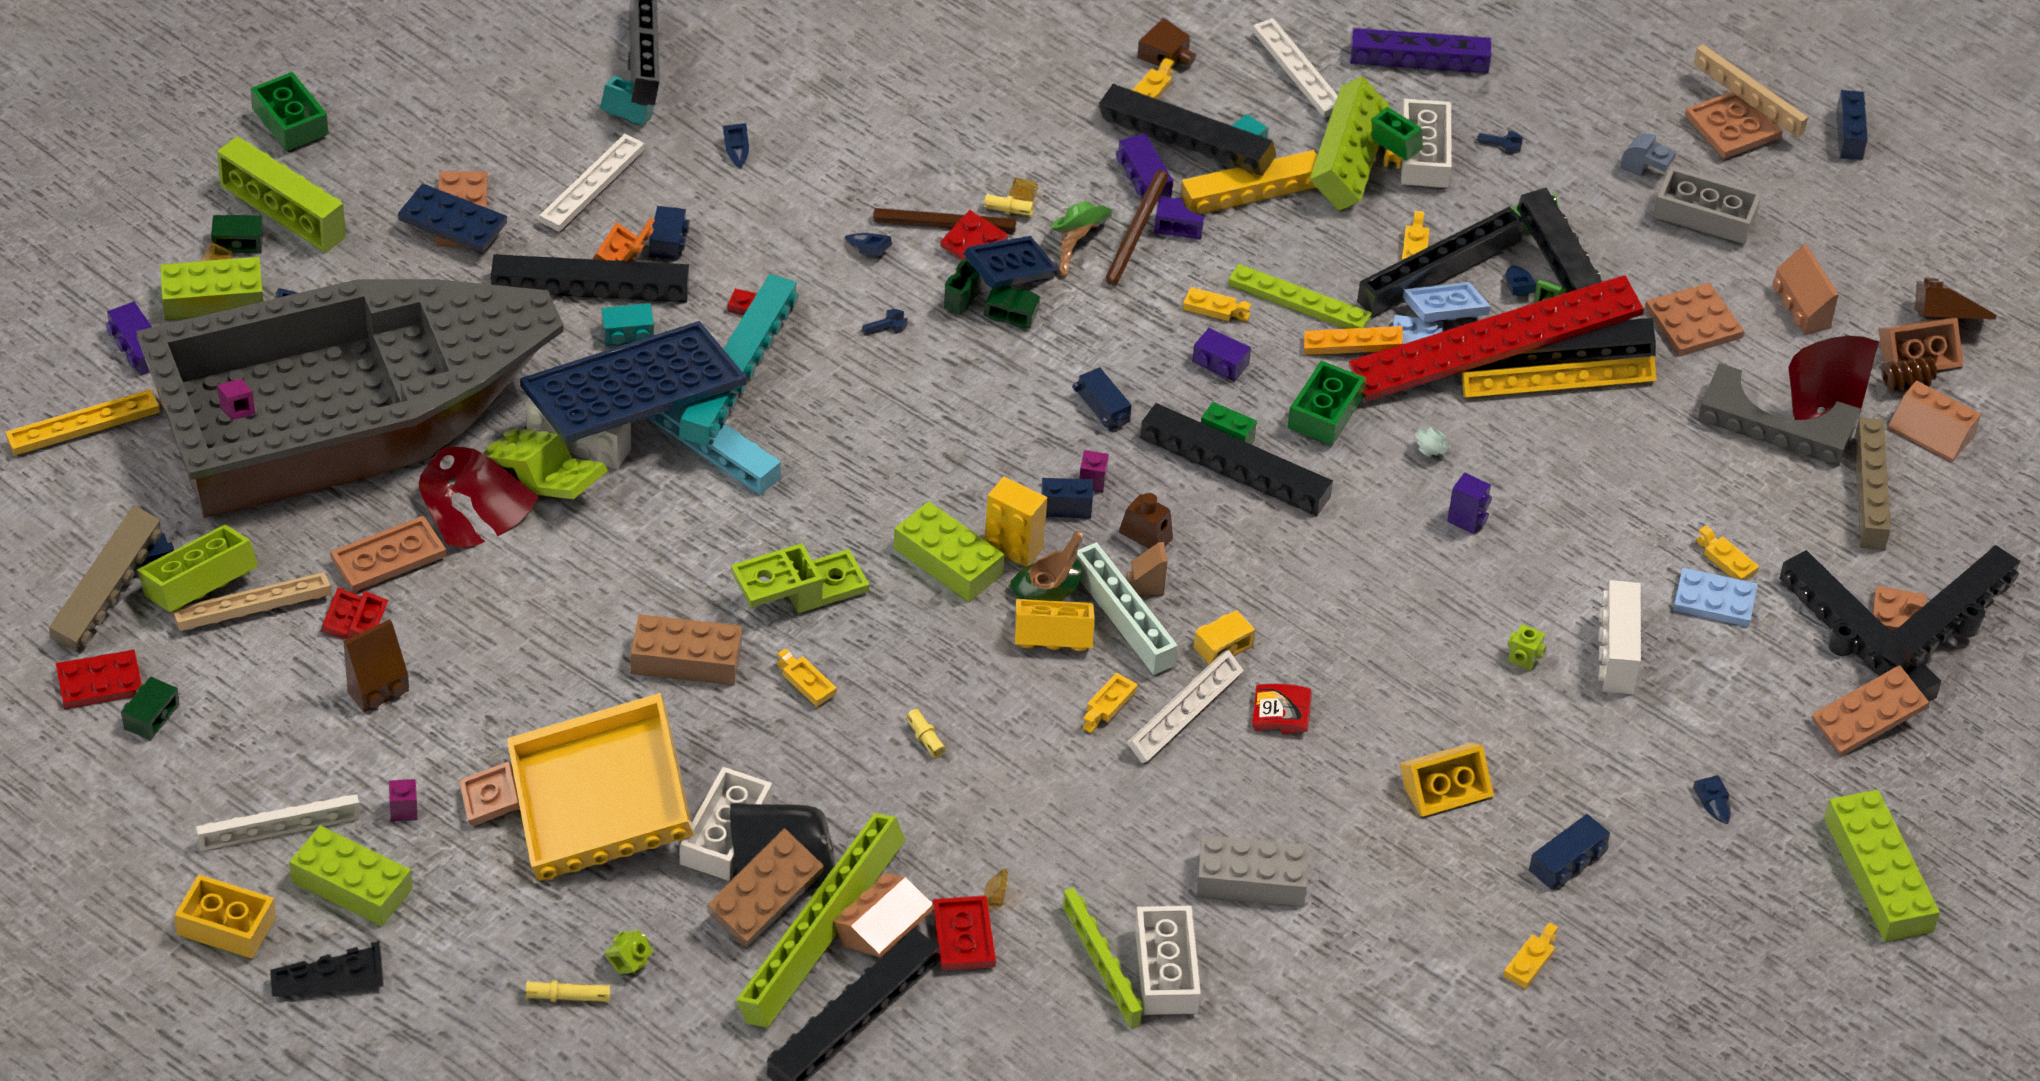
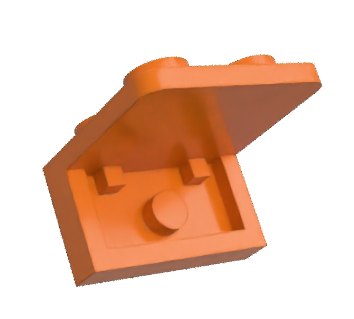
(622, 244)

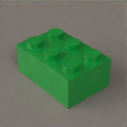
(289, 111)
(1326, 402)

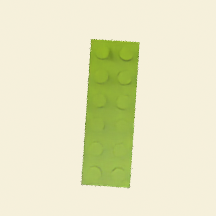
(1348, 144)
(281, 194)
(1881, 865)

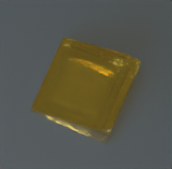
(1023, 189)
(216, 252)
(996, 888)

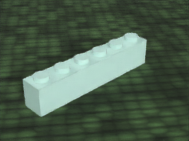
(1126, 609)

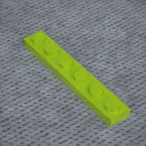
(1298, 298)
(1106, 964)

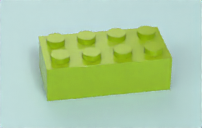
(209, 286)
(948, 551)
(197, 568)
(350, 875)

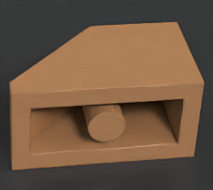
(1149, 572)

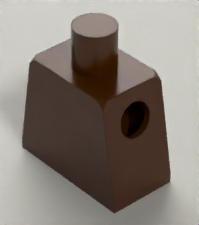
(1163, 42)
(1147, 521)

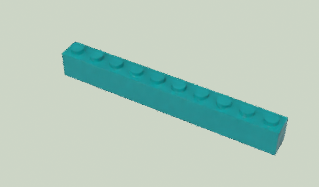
(746, 349)

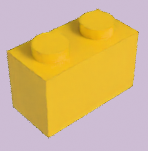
(1227, 633)

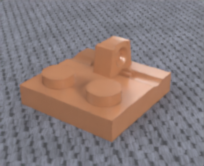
(1896, 606)
(489, 793)

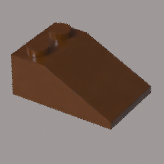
(1939, 300)
(375, 667)

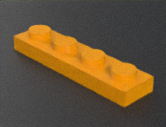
(1352, 340)

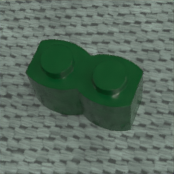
(961, 287)
(1012, 306)

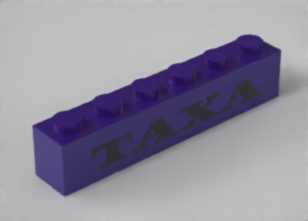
(1420, 50)

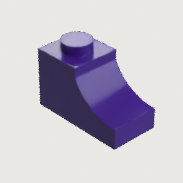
(1176, 220)

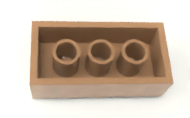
(686, 649)
(765, 888)

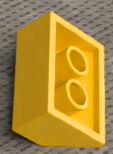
(1054, 624)
(1447, 778)

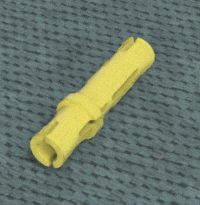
(567, 991)

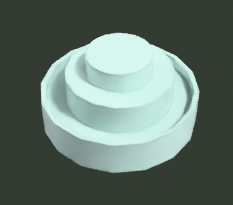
(1431, 441)

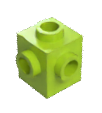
(1526, 646)
(629, 951)

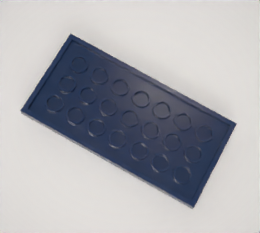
(632, 381)

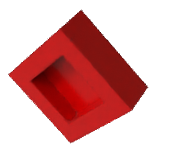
(740, 301)

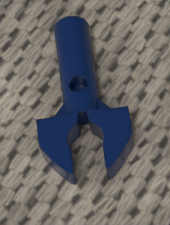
(1511, 142)
(894, 320)

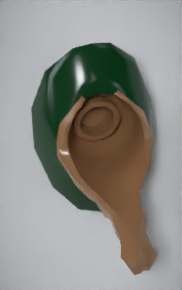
(1050, 576)

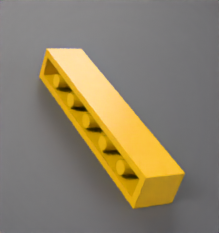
(1239, 187)

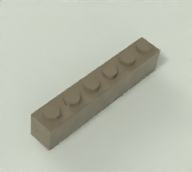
(1872, 483)
(105, 578)

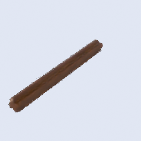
(934, 219)
(1136, 227)

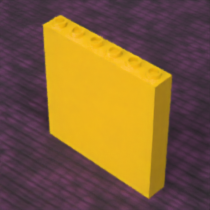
(599, 787)

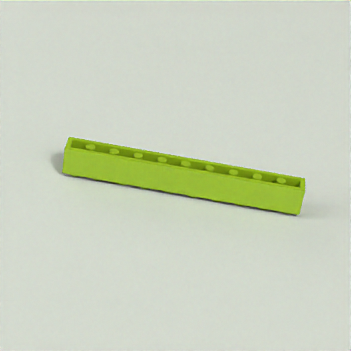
(814, 926)

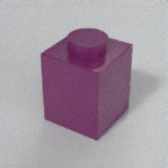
(236, 399)
(1095, 467)
(403, 800)

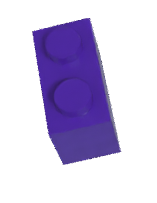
(1221, 354)
(1469, 503)

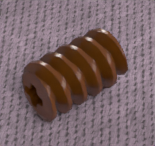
(1908, 372)

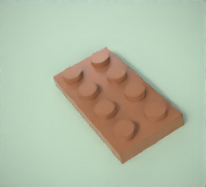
(466, 185)
(388, 554)
(1870, 710)

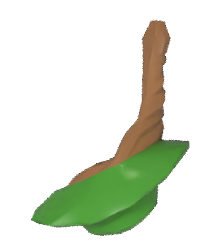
(1075, 225)

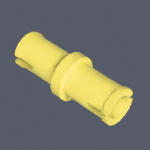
(1009, 205)
(925, 733)

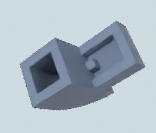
(1645, 153)

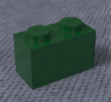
(238, 232)
(150, 708)

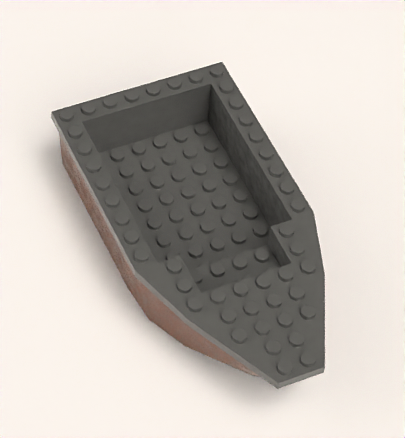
(338, 380)

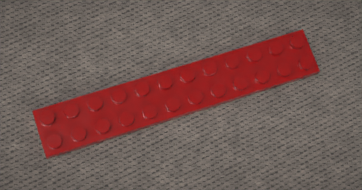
(1497, 337)

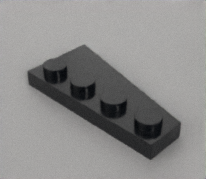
(344, 972)

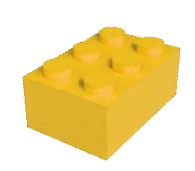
(1016, 521)
(225, 916)

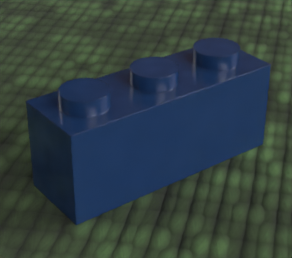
(1851, 124)
(1569, 852)

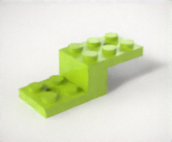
(544, 463)
(800, 578)

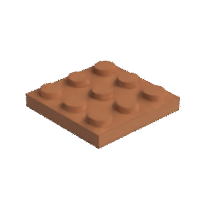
(1732, 124)
(1694, 319)

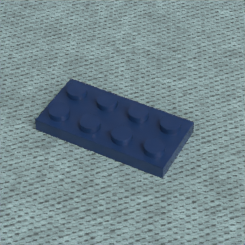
(452, 217)
(1010, 261)

